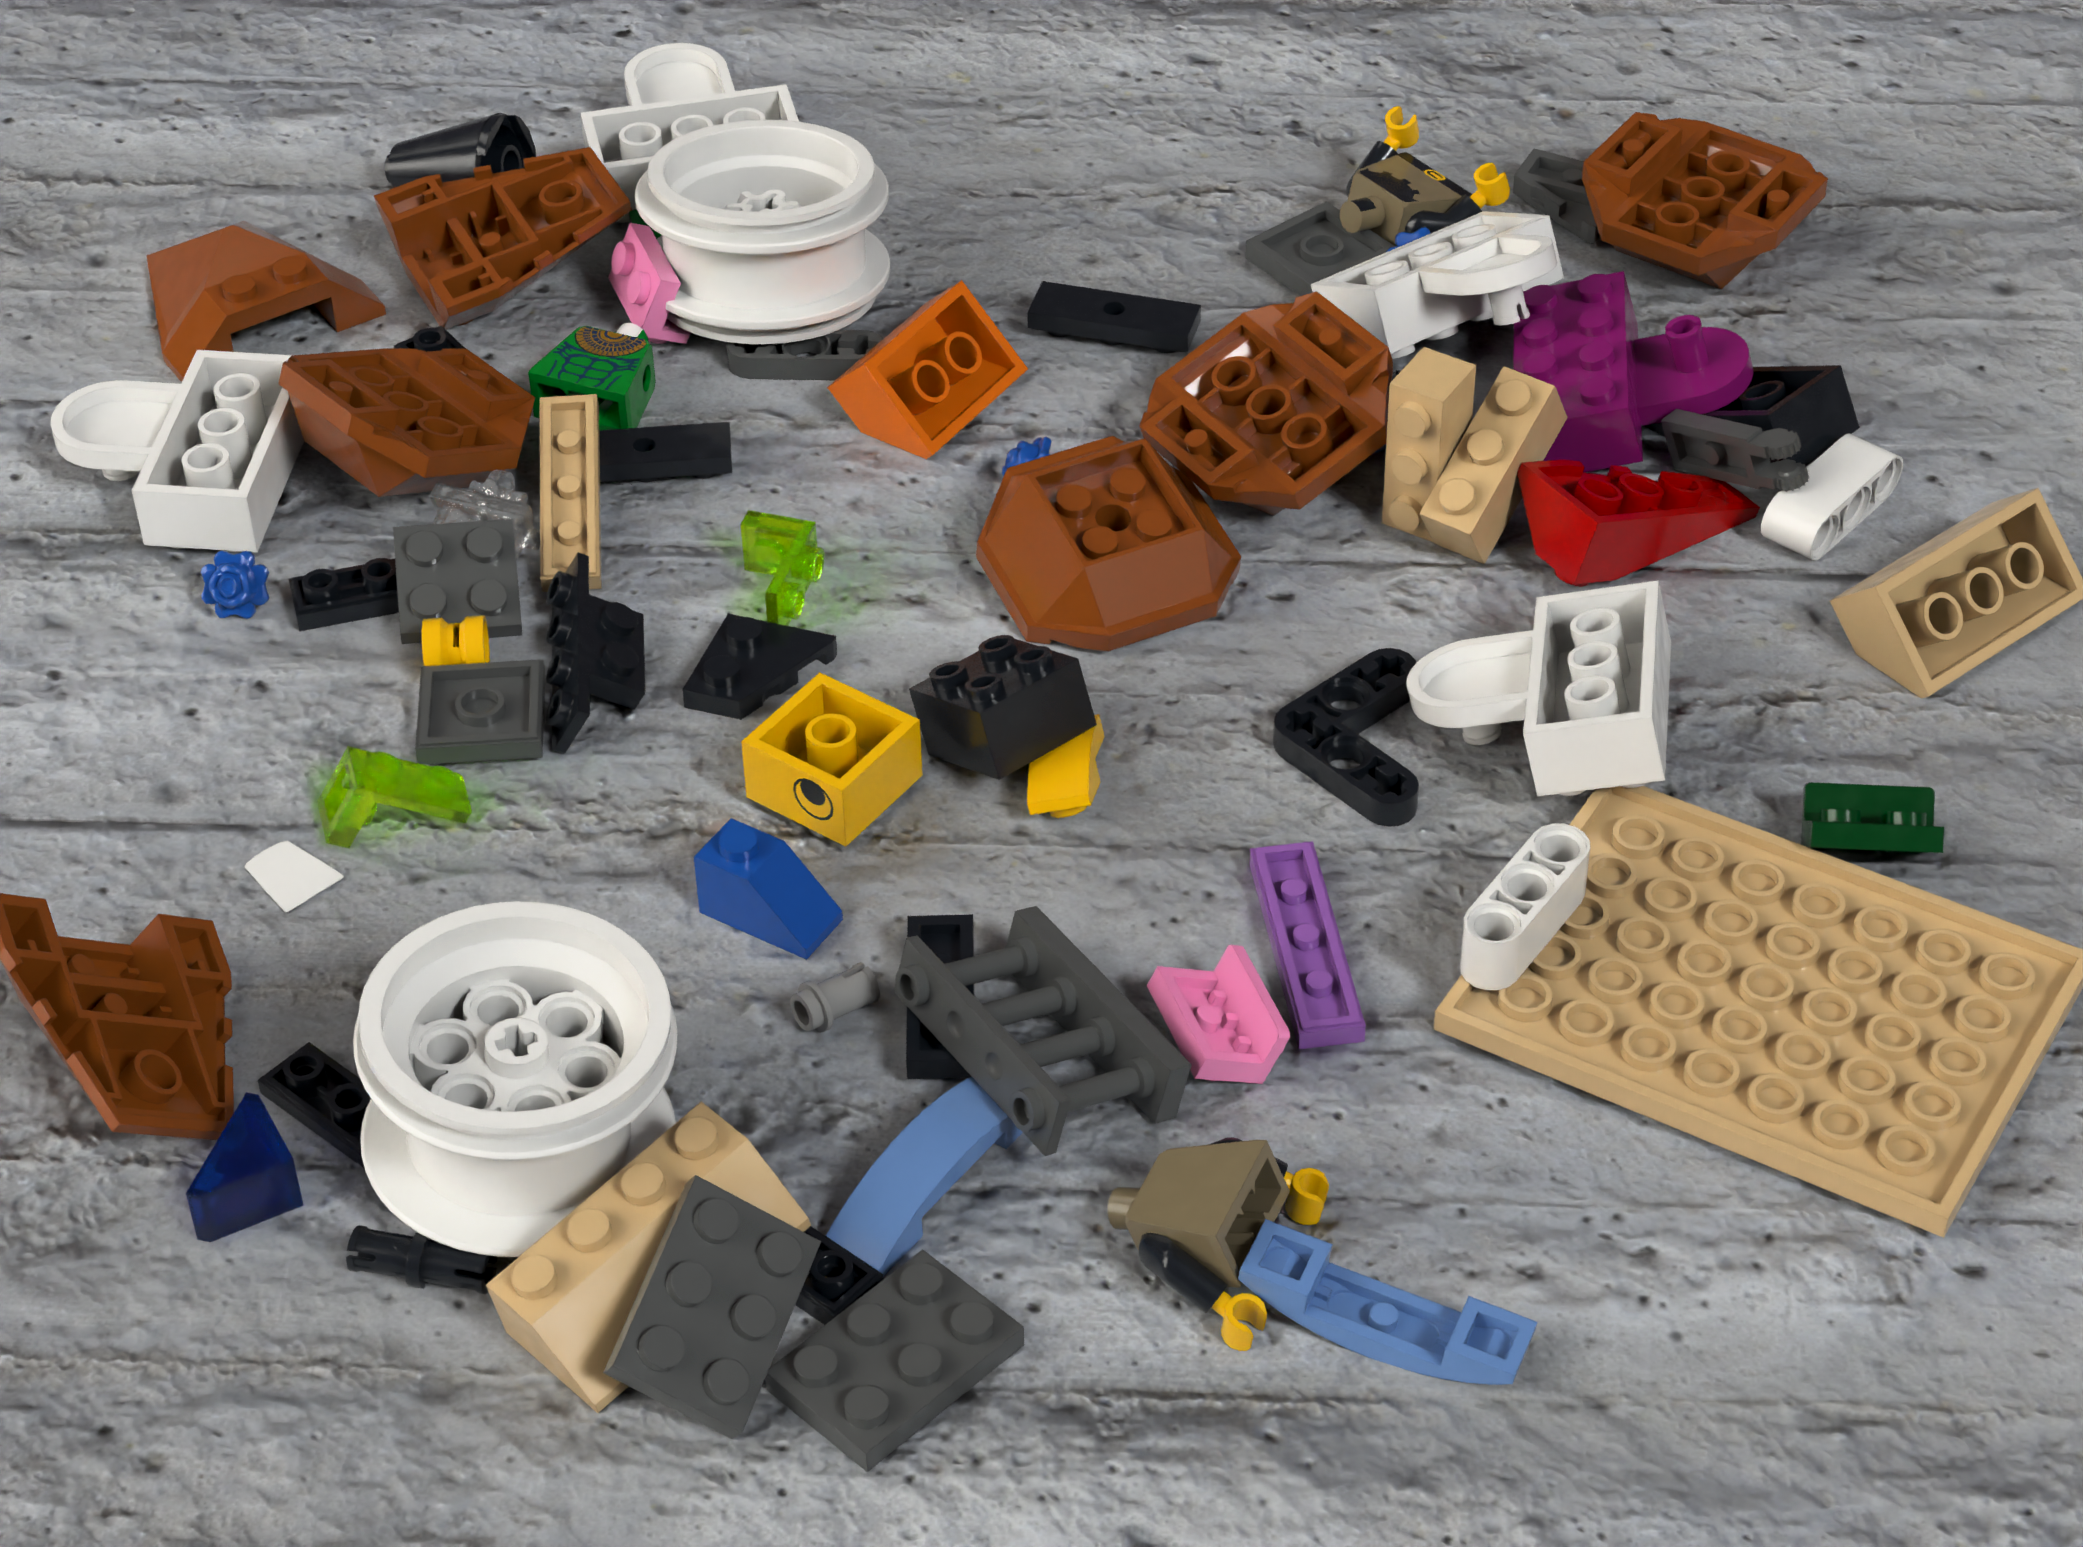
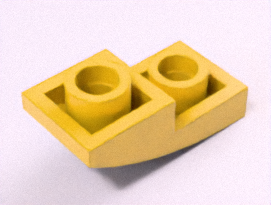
(1067, 776)

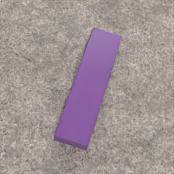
(1306, 946)

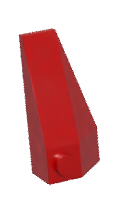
(1621, 521)

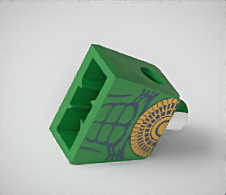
(602, 363)

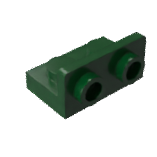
(1870, 817)

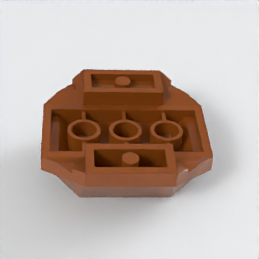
(1696, 195)
(1274, 405)
(408, 416)
(1104, 547)

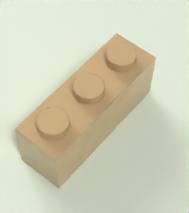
(1425, 423)
(1481, 478)

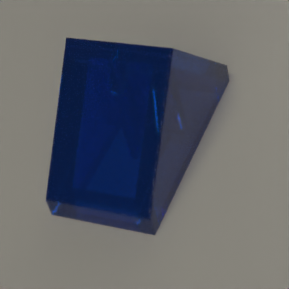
(244, 1176)

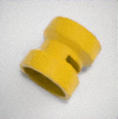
(455, 642)

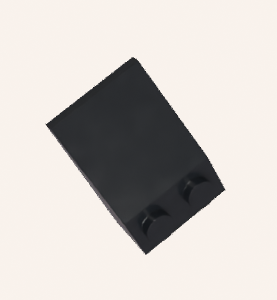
(1797, 399)

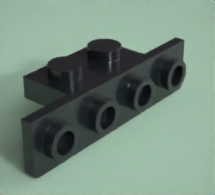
(593, 652)

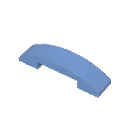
(916, 1170)
(1381, 1320)

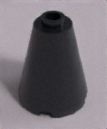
(455, 151)

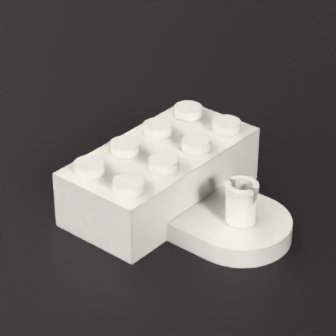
(669, 95)
(1448, 278)
(205, 448)
(1581, 680)

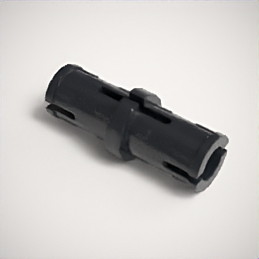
(418, 1260)

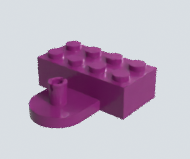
(1611, 381)

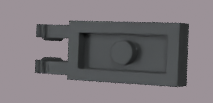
(1733, 451)

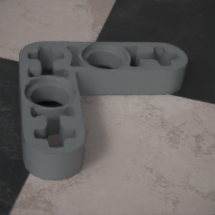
(779, 361)

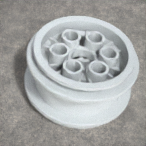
(767, 229)

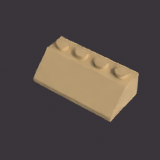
(1962, 595)
(581, 1277)

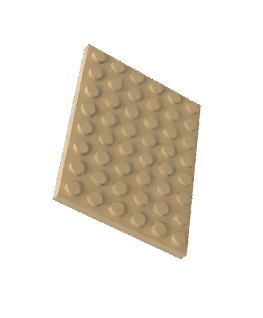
(1783, 1005)

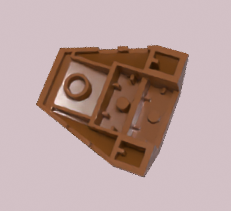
(495, 233)
(240, 280)
(130, 1020)

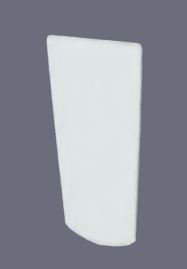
(291, 874)

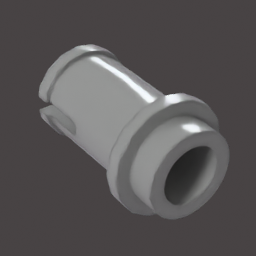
(821, 1003)

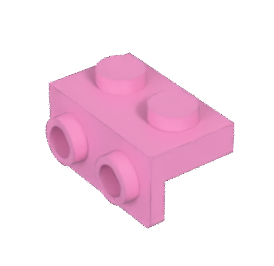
(645, 284)
(1222, 1018)

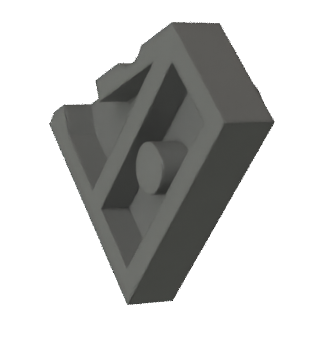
(1557, 190)

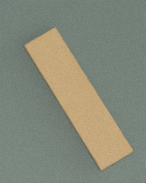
(569, 485)

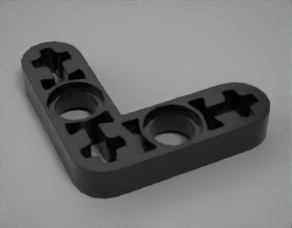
(1315, 733)

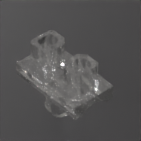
(488, 501)

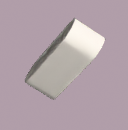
(1840, 493)
(1524, 906)

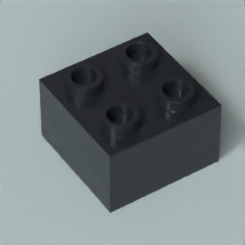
(1002, 706)

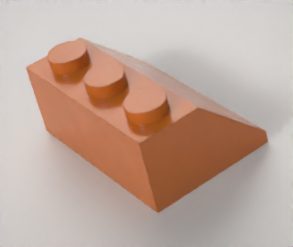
(929, 375)

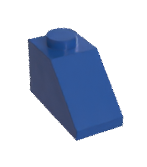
(763, 890)

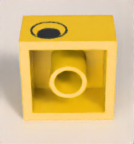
(832, 758)

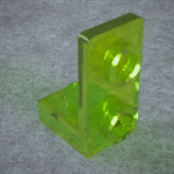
(787, 551)
(378, 777)

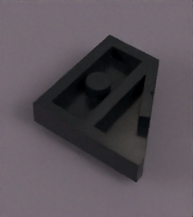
(751, 663)

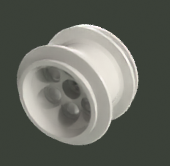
(509, 1070)

